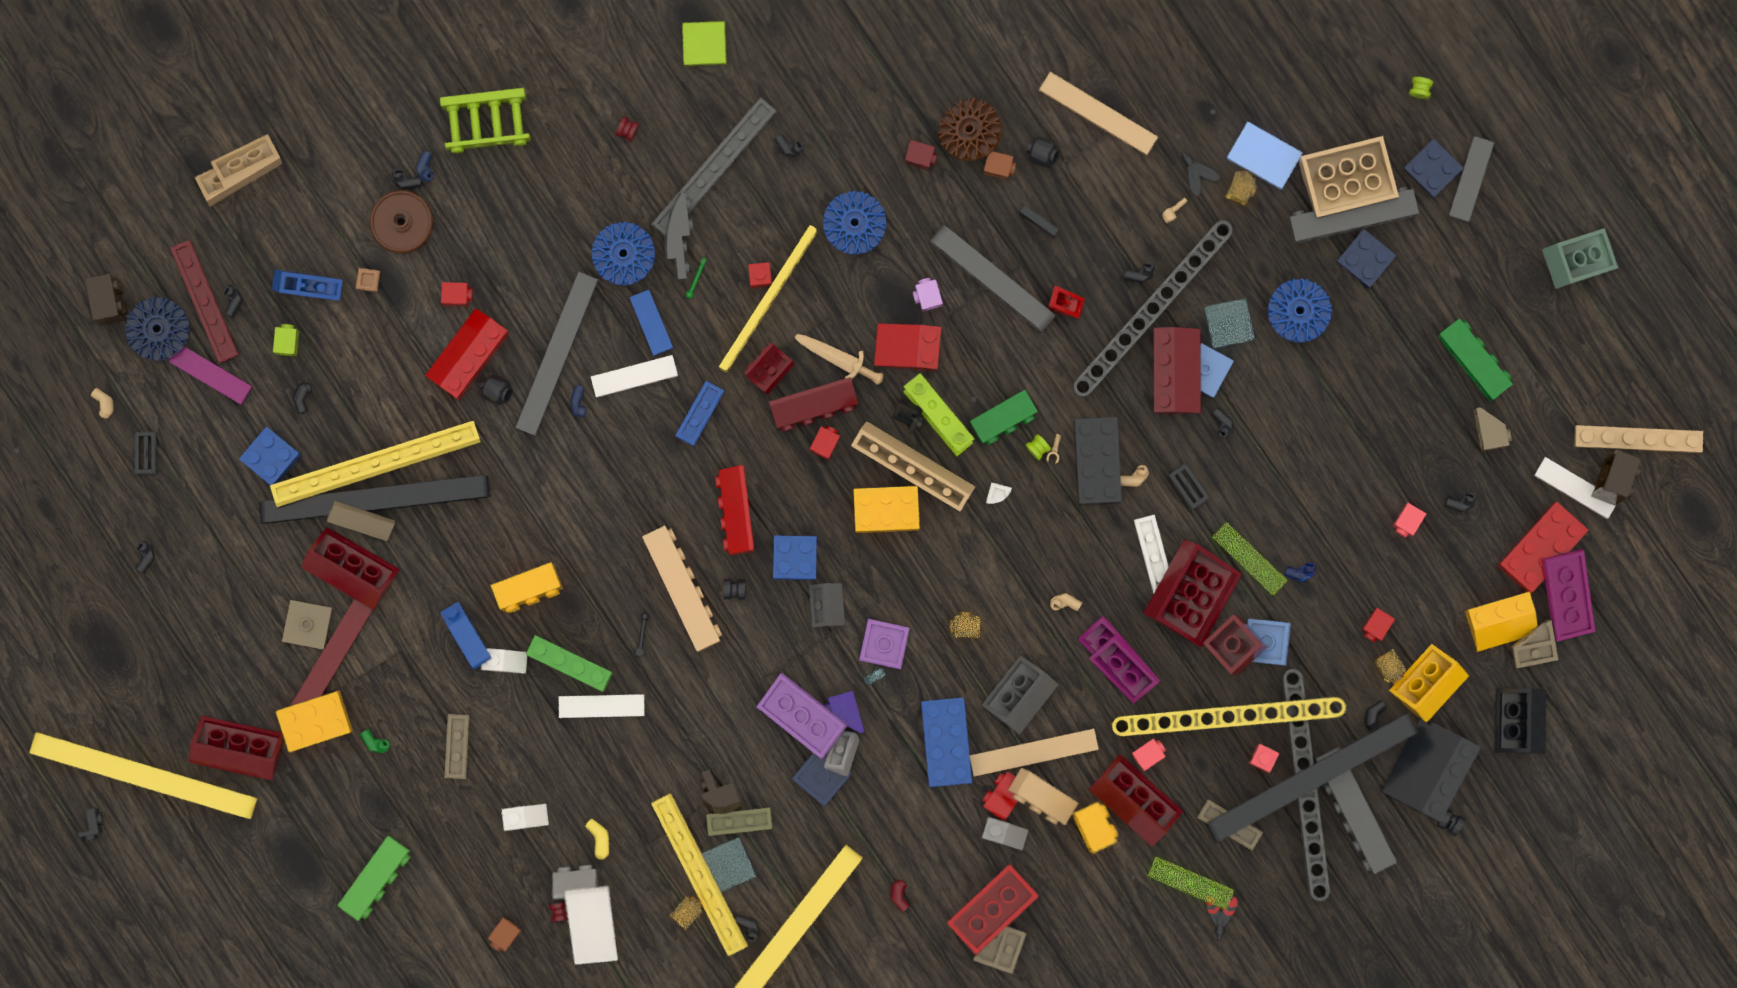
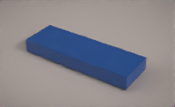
(651, 322)
(699, 413)

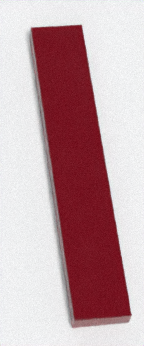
(204, 301)
(334, 652)

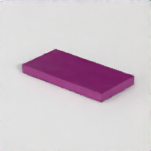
(1568, 595)

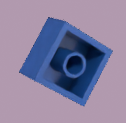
(270, 457)
(795, 557)

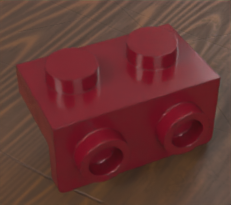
(768, 368)

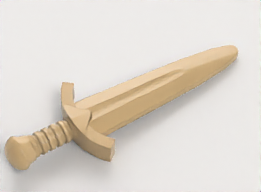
(839, 358)

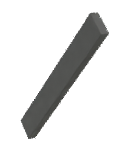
(721, 159)
(556, 353)

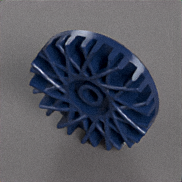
(173, 332)

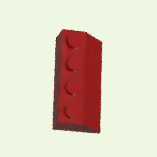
(467, 354)
(736, 511)

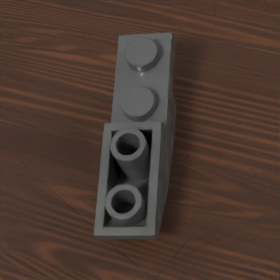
(678, 226)

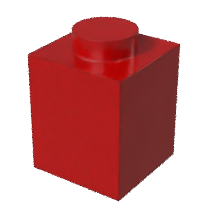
(760, 275)
(456, 294)
(825, 442)
(1377, 625)

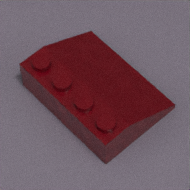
(1192, 593)

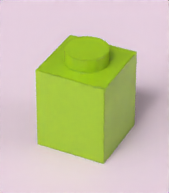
(286, 340)

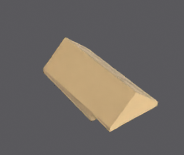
(238, 169)

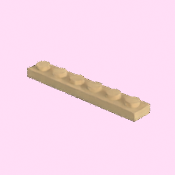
(1638, 439)

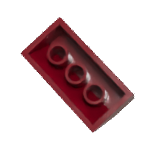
(1177, 370)
(813, 404)
(349, 568)
(236, 748)
(1136, 800)

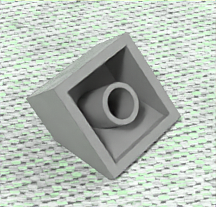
(573, 880)

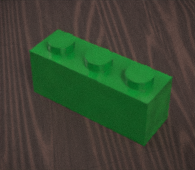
(1004, 418)

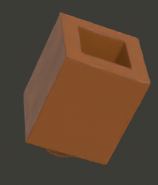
(999, 165)
(504, 935)

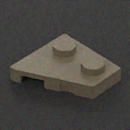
(1002, 950)

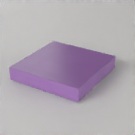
(884, 644)

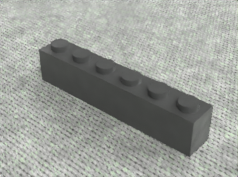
(1307, 227)
(1359, 820)

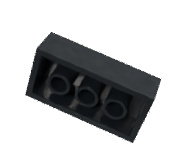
(1097, 461)

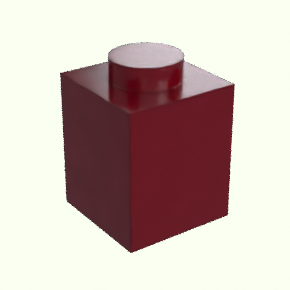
(920, 155)

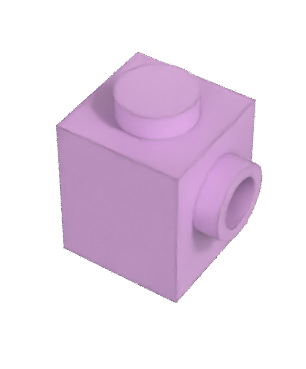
(927, 294)

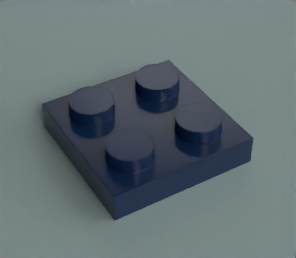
(1433, 168)
(1366, 258)
(819, 781)

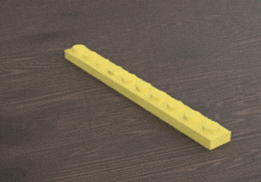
(375, 463)

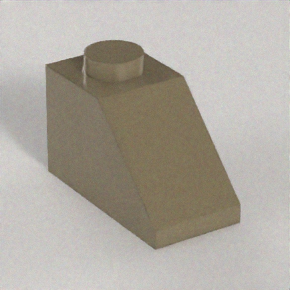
(1491, 431)

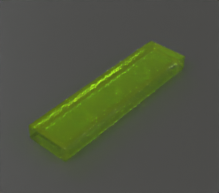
(1249, 559)
(1190, 883)

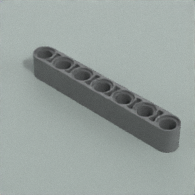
(992, 278)

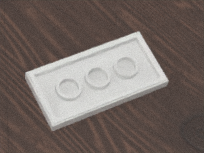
(591, 925)

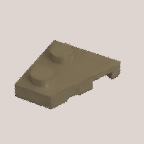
(1536, 646)

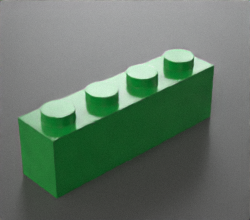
(1475, 360)

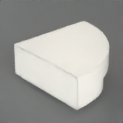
(997, 493)

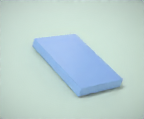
(1264, 155)

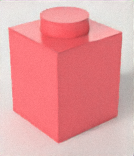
(1408, 520)
(1149, 754)
(1263, 758)

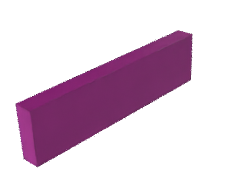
(211, 375)

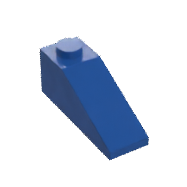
(306, 285)
(465, 635)

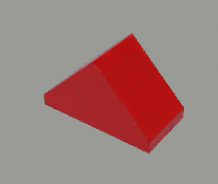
(1066, 302)

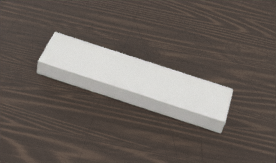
(634, 376)
(1572, 486)
(1152, 549)
(601, 706)

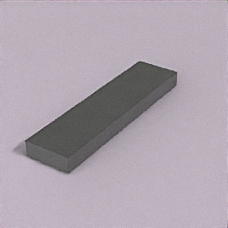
(1471, 179)

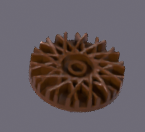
(970, 130)
(399, 206)

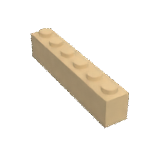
(913, 466)
(681, 588)

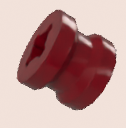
(627, 129)
(559, 911)

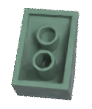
(1579, 258)

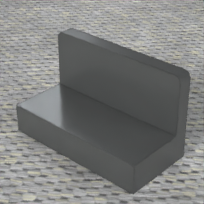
(826, 605)

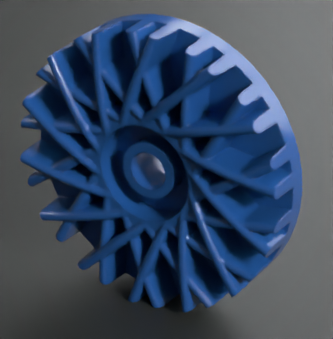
(858, 238)
(627, 269)
(1297, 326)

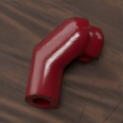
(896, 895)

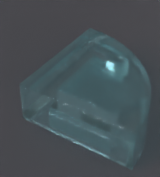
(874, 676)

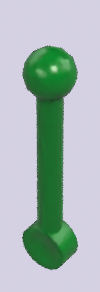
(689, 294)

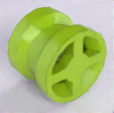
(1421, 87)
(1038, 447)

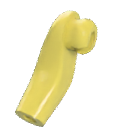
(601, 839)

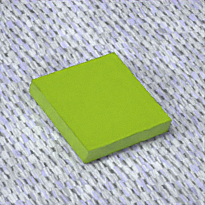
(704, 43)

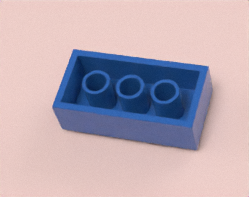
(946, 742)

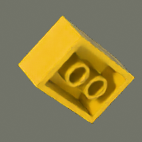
(886, 509)
(527, 588)
(314, 721)
(1094, 827)

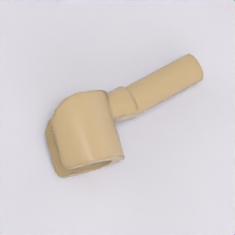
(1169, 214)
(1055, 448)

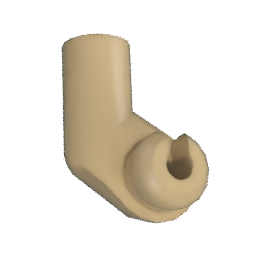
(106, 403)
(1136, 478)
(1064, 600)

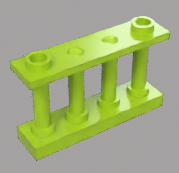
(473, 103)
(938, 415)

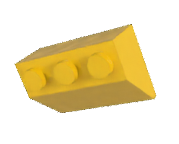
(1502, 621)
(1429, 683)

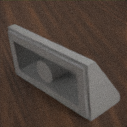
(842, 753)

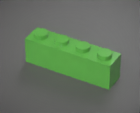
(569, 663)
(374, 878)

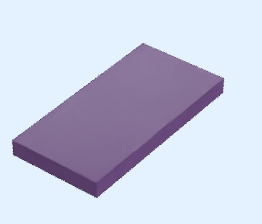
(802, 715)

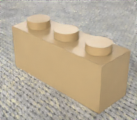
(1042, 797)

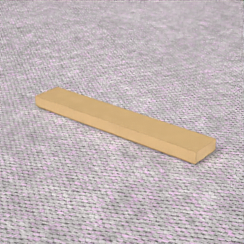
(1098, 113)
(1033, 752)

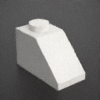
(506, 661)
(525, 817)

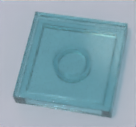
(1229, 323)
(729, 864)

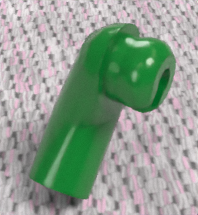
(374, 745)

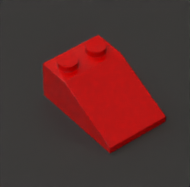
(907, 346)

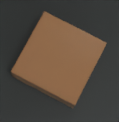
(368, 280)

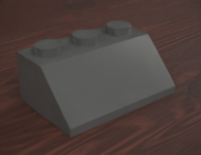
(1020, 694)

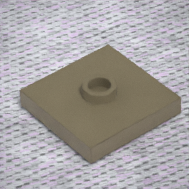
(307, 624)

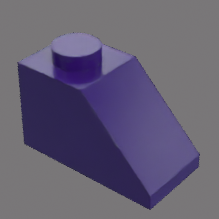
(846, 709)

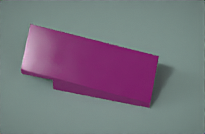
(1118, 660)

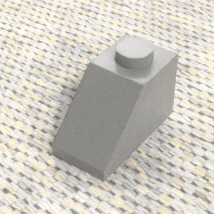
(1004, 833)

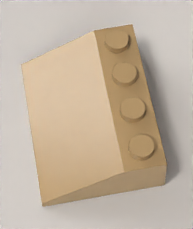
(1348, 176)

